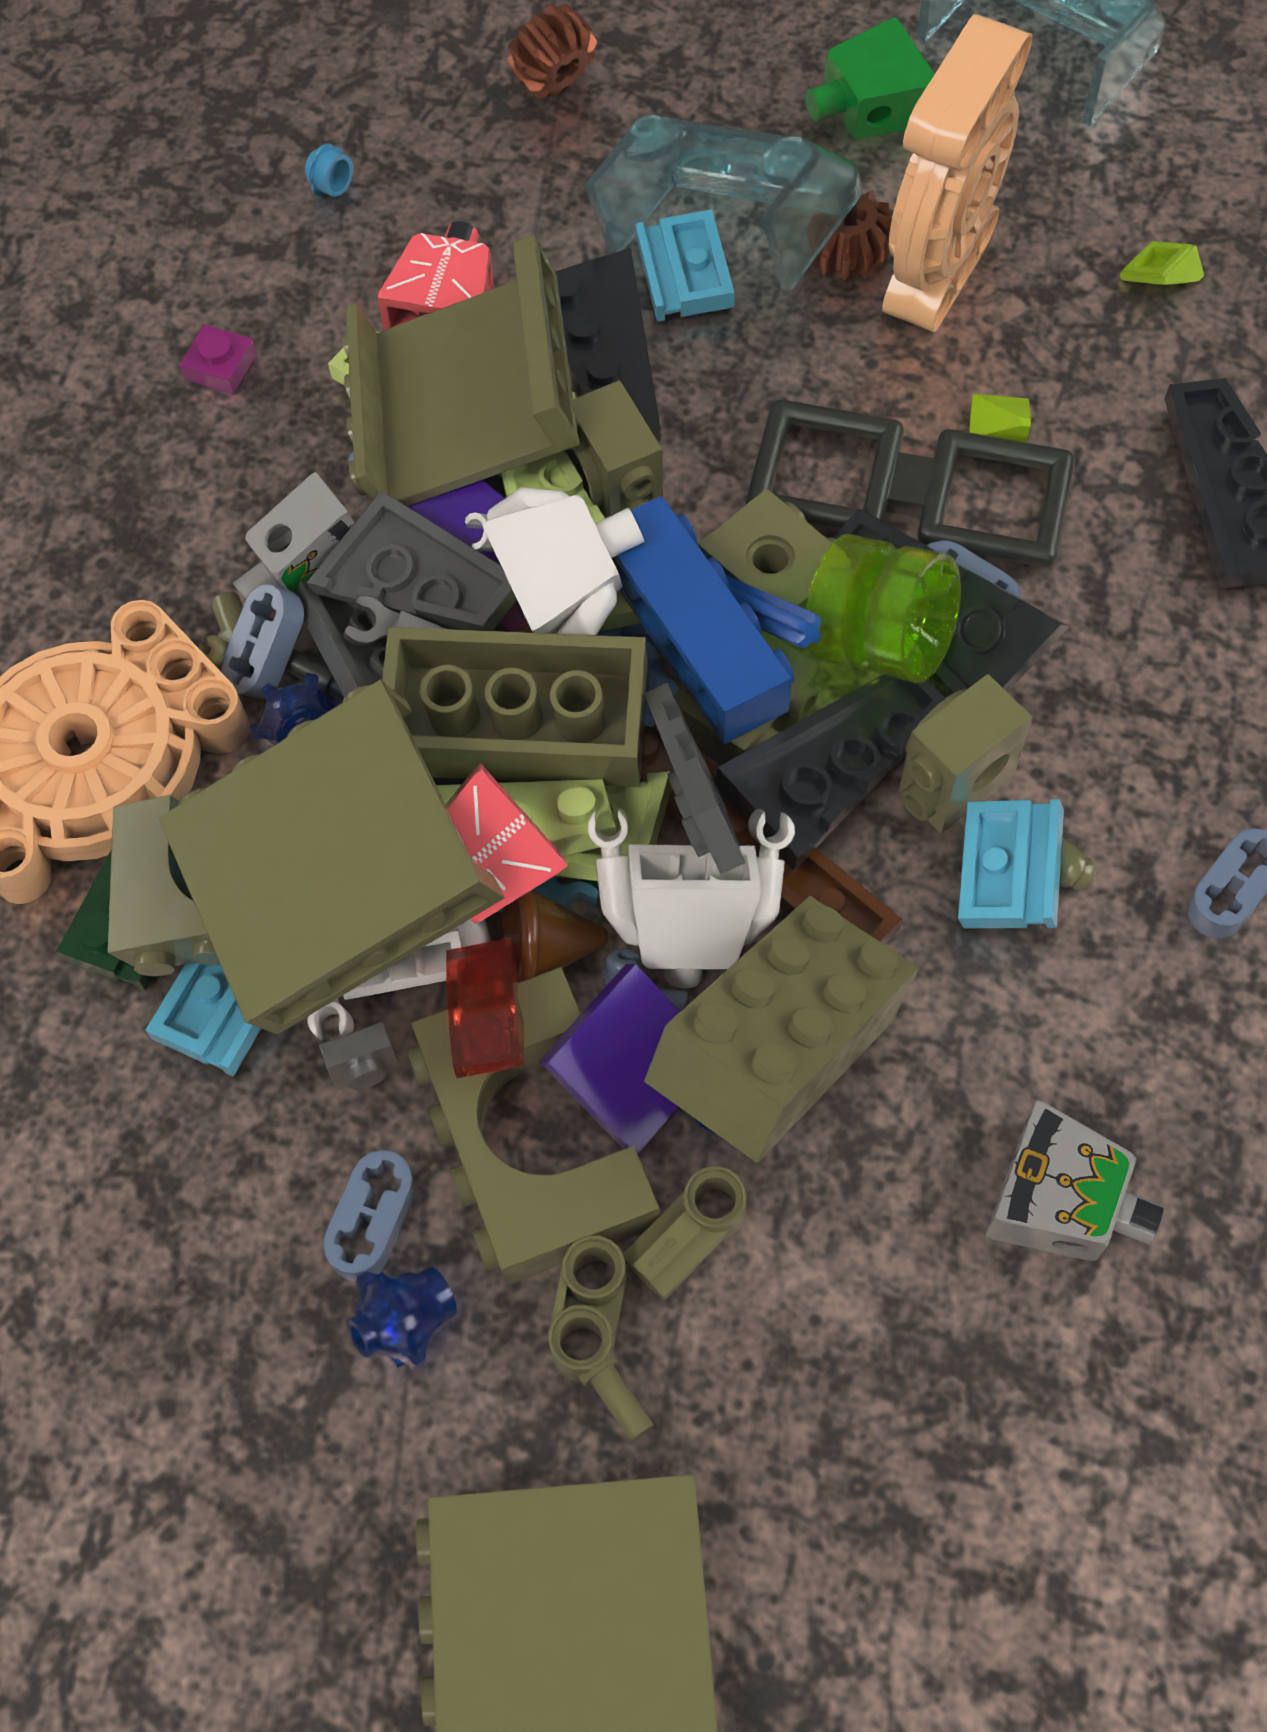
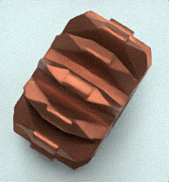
(552, 50)
(859, 240)

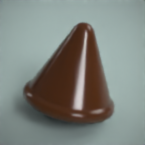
(548, 934)

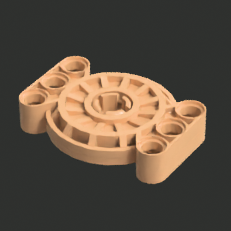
(960, 154)
(142, 730)

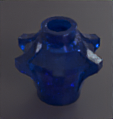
(289, 705)
(400, 1314)

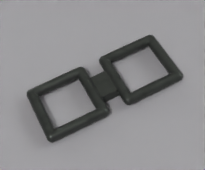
(920, 484)

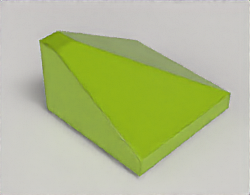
(1165, 264)
(1000, 416)

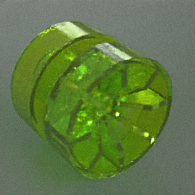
(885, 607)

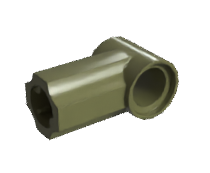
(683, 1235)

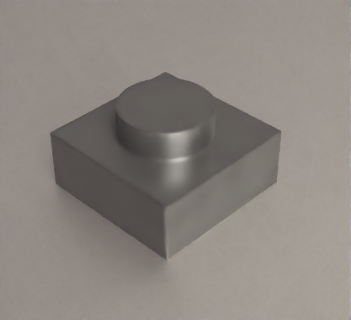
(359, 1058)

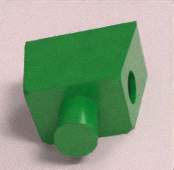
(872, 81)

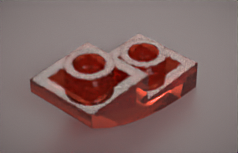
(484, 1008)

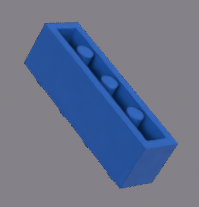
(701, 626)

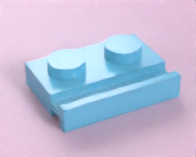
(685, 265)
(1011, 864)
(203, 1019)

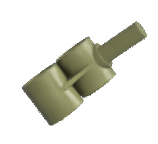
(599, 1312)

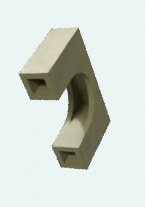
(150, 904)
(527, 1215)

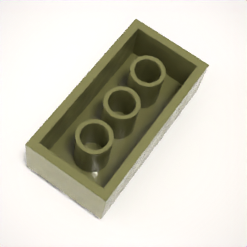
(522, 703)
(780, 1027)

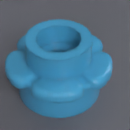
(329, 170)

